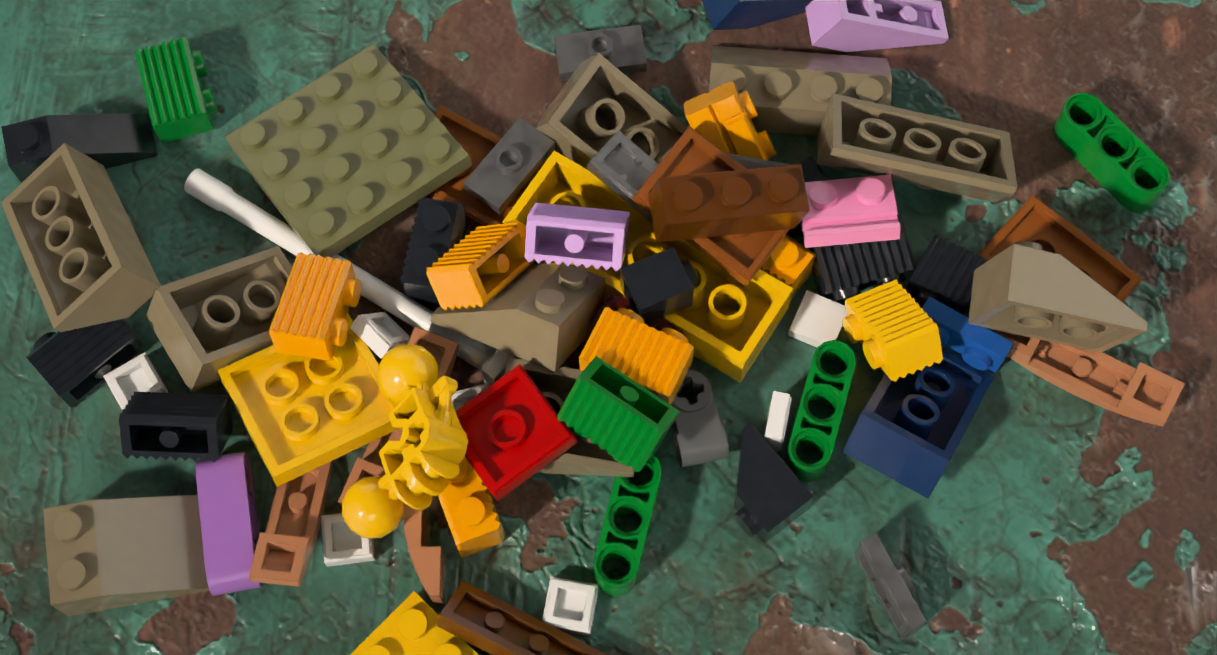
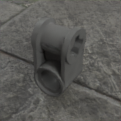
(698, 428)

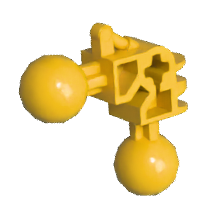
(428, 447)

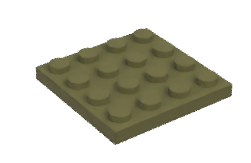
(348, 152)

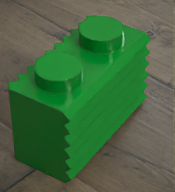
(175, 89)
(617, 414)

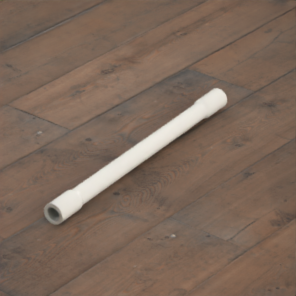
(224, 199)

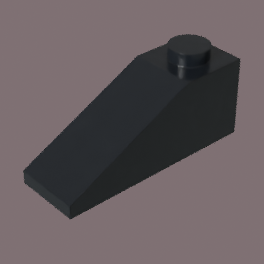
(103, 137)

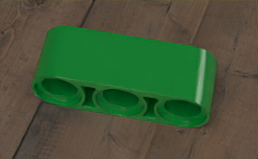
(1107, 131)
(825, 390)
(621, 545)

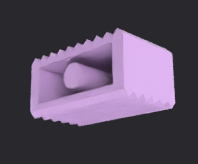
(577, 235)

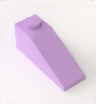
(875, 24)

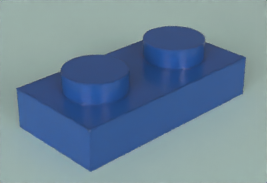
(976, 344)

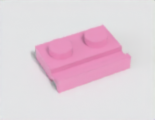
(850, 211)

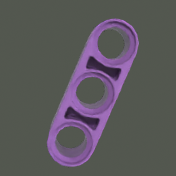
(228, 522)

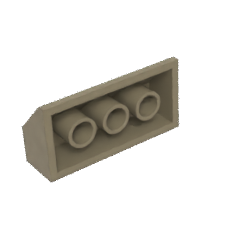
(796, 87)
(917, 149)
(79, 242)

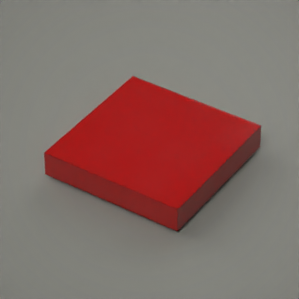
(512, 432)

